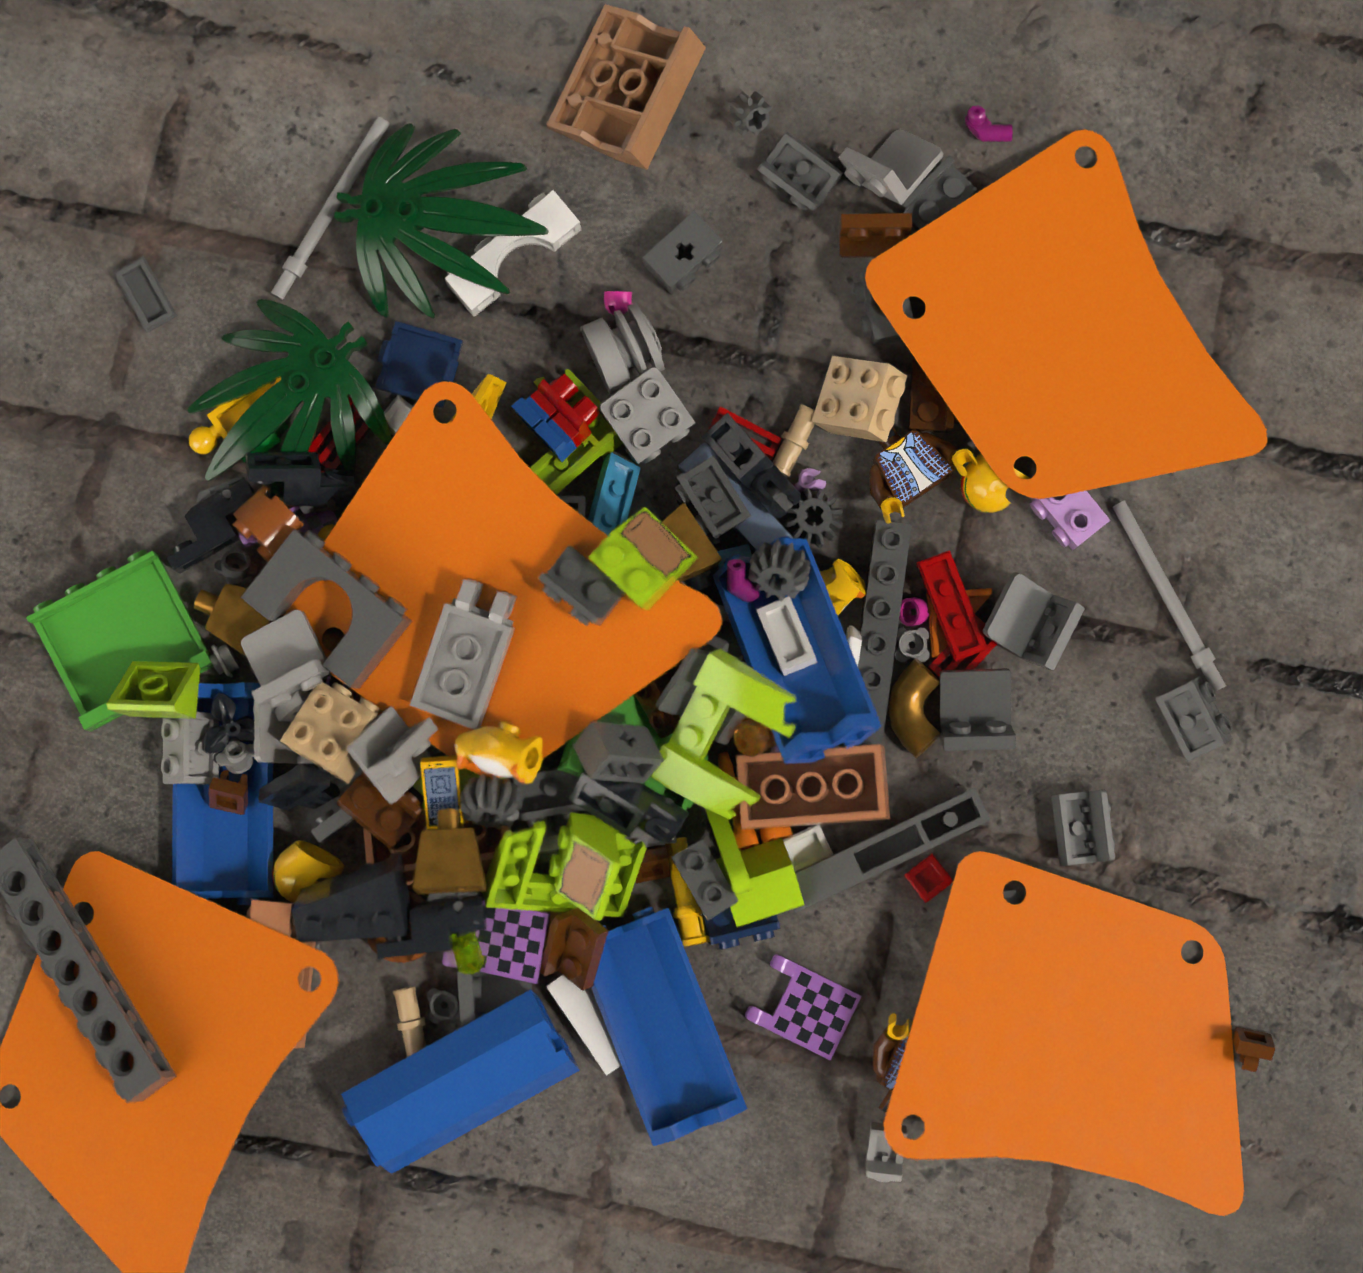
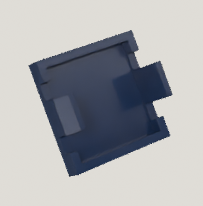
(417, 361)

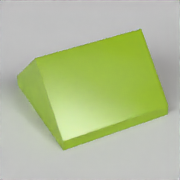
(157, 690)
(772, 883)

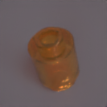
(753, 737)

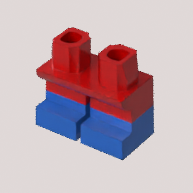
(553, 419)

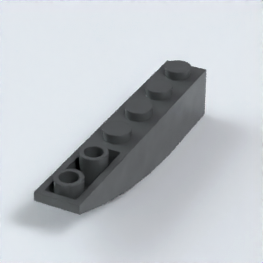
(891, 847)

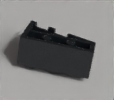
(355, 905)

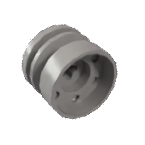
(622, 347)

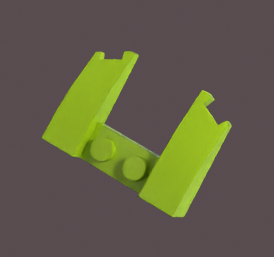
(599, 443)
(720, 685)
(514, 886)

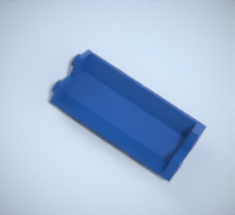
(830, 694)
(221, 850)
(663, 1029)
(458, 1082)

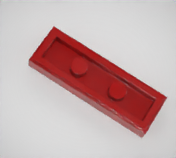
(952, 606)

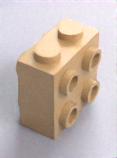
(859, 398)
(326, 728)

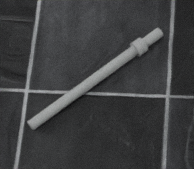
(295, 265)
(1202, 656)

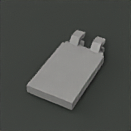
(465, 657)

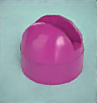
(617, 301)
(906, 615)

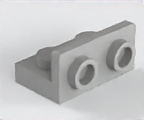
(184, 753)

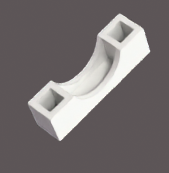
(545, 210)

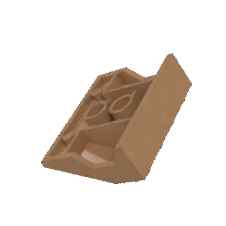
(626, 86)

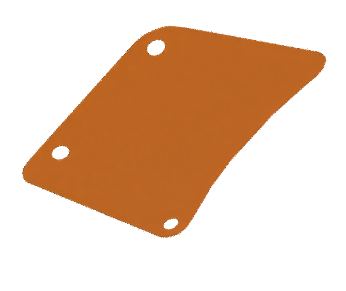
(1061, 332)
(467, 507)
(223, 1014)
(1073, 1039)

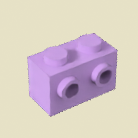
(1072, 516)

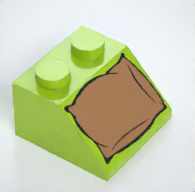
(643, 558)
(586, 863)

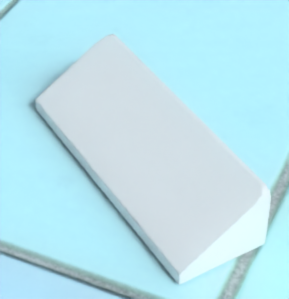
(587, 1020)

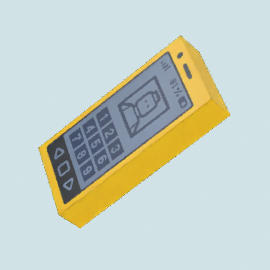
(440, 787)

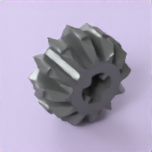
(814, 504)
(779, 570)
(491, 801)

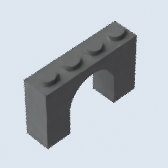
(374, 622)

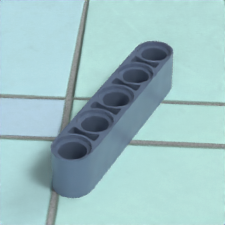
(762, 525)

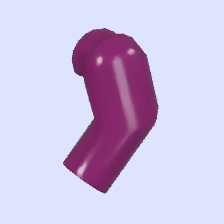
(983, 129)
(737, 584)

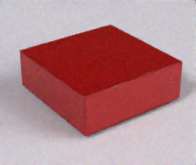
(928, 878)

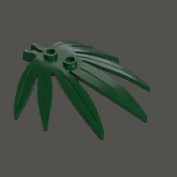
(398, 211)
(307, 375)

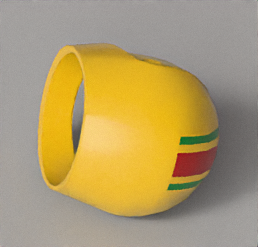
(983, 488)
(301, 867)

